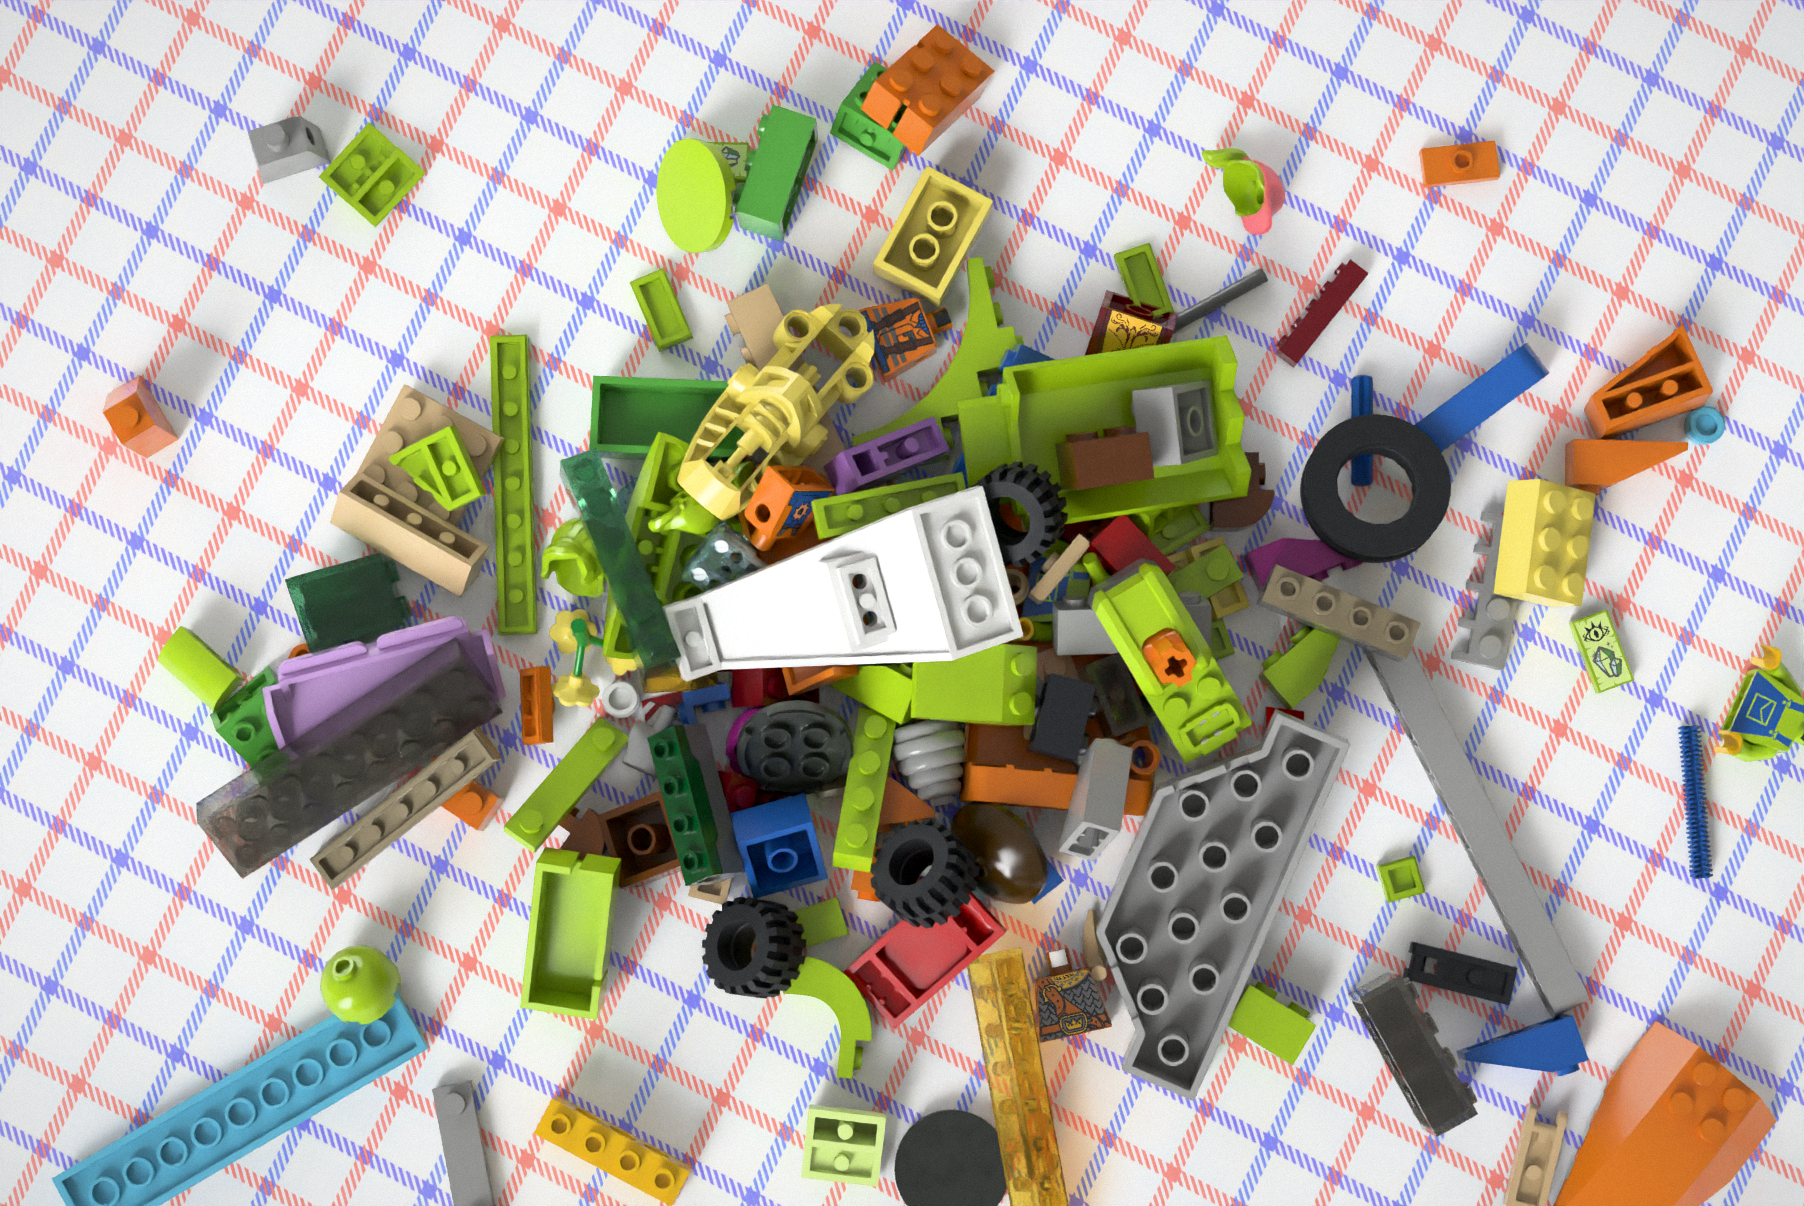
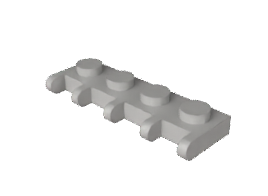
(1493, 612)

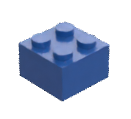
(778, 845)

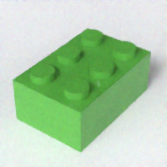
(775, 172)

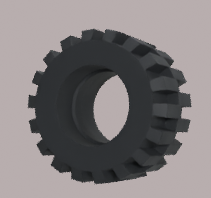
(1039, 500)
(944, 886)
(776, 952)

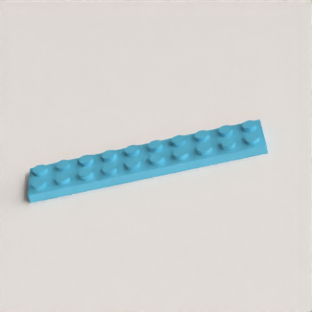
(243, 1111)

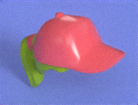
(1250, 187)

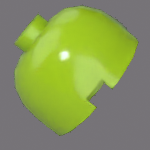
(359, 984)

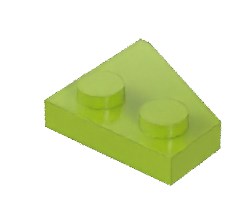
(443, 468)

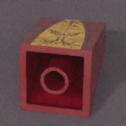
(1128, 326)

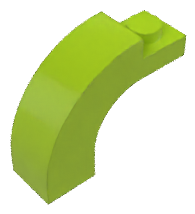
(835, 989)

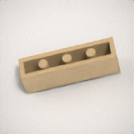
(409, 534)

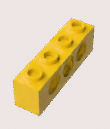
(613, 1150)

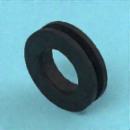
(1411, 451)

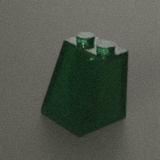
(349, 602)

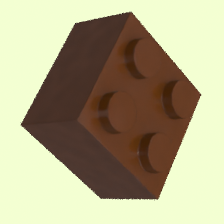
(1103, 461)
(642, 839)

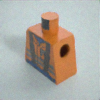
(904, 334)

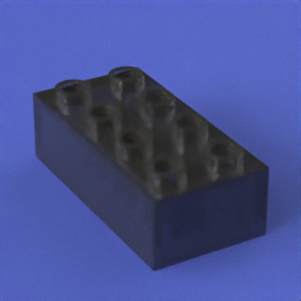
(1413, 1053)

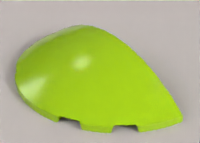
(663, 551)

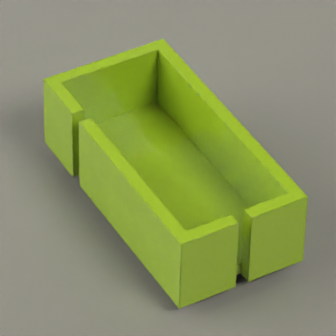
(570, 933)

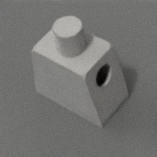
(285, 148)

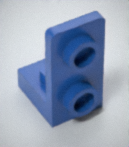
(709, 698)

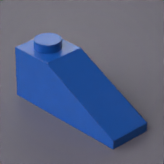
(1543, 1046)

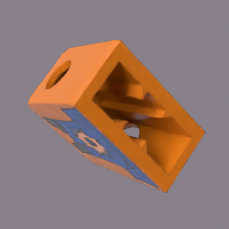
(783, 503)

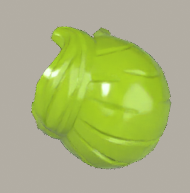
(574, 561)

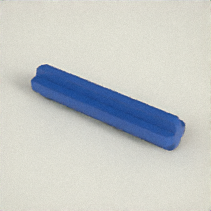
(1362, 405)

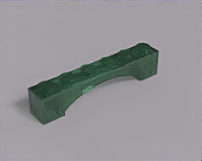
(621, 563)

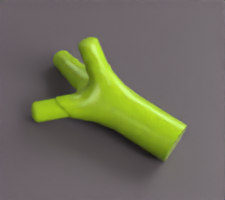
(1094, 568)

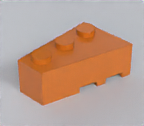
(1651, 390)

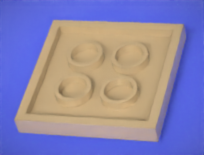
(411, 420)

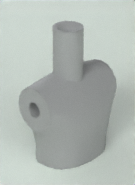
(638, 751)

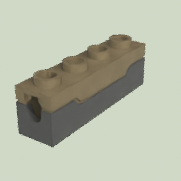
(1338, 613)

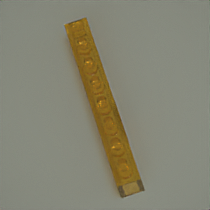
(1016, 1079)

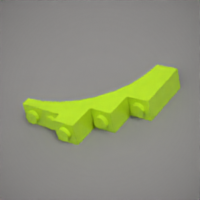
(976, 357)

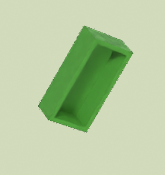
(634, 409)

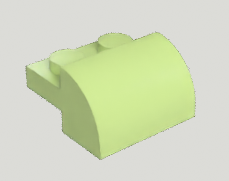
(843, 1145)

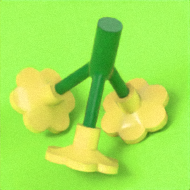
(577, 633)

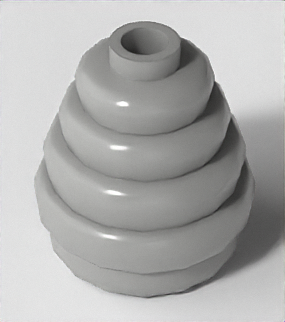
(931, 758)

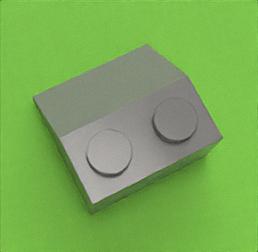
(1177, 421)

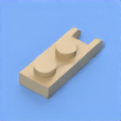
(1535, 1160)

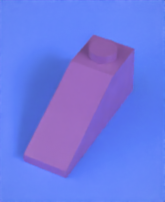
(886, 457)

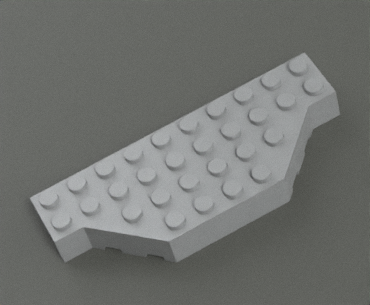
(1207, 891)

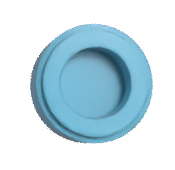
(1704, 425)

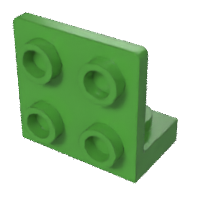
(863, 132)
(244, 720)

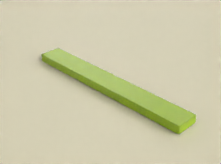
(513, 486)

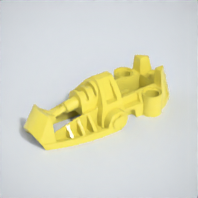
(778, 406)

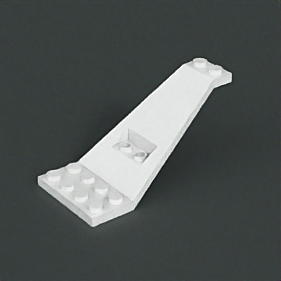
(926, 577)

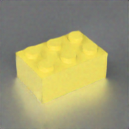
(932, 236)
(1544, 543)

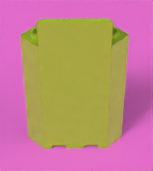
(1094, 393)

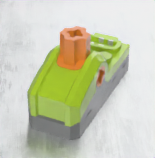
(1168, 658)

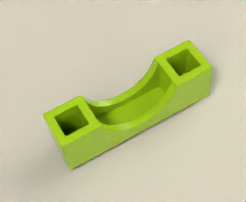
(864, 791)

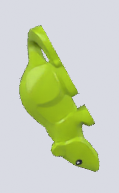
(690, 514)

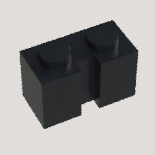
(1062, 718)

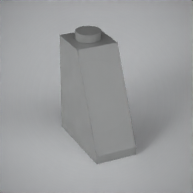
(1097, 800)

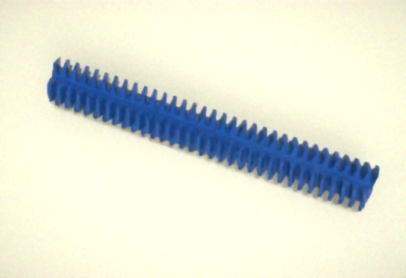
(1695, 802)

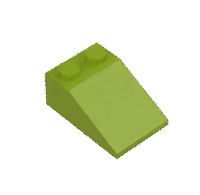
(980, 688)

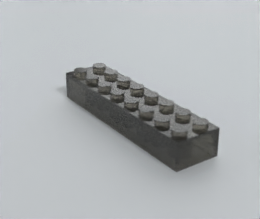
(348, 758)

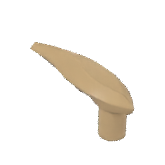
(1093, 952)

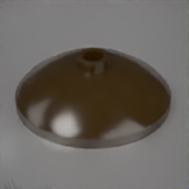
(1005, 850)

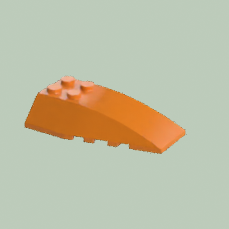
(1666, 1129)

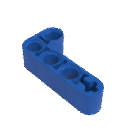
(1483, 397)

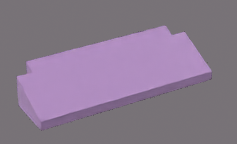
(331, 679)

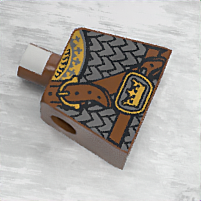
(1067, 1000)

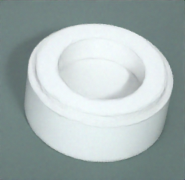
(621, 699)

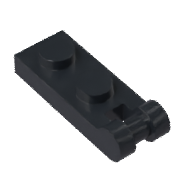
(1462, 973)

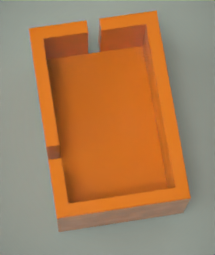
(935, 82)

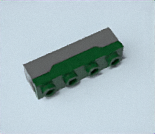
(695, 804)

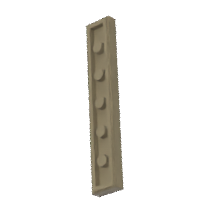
(405, 808)

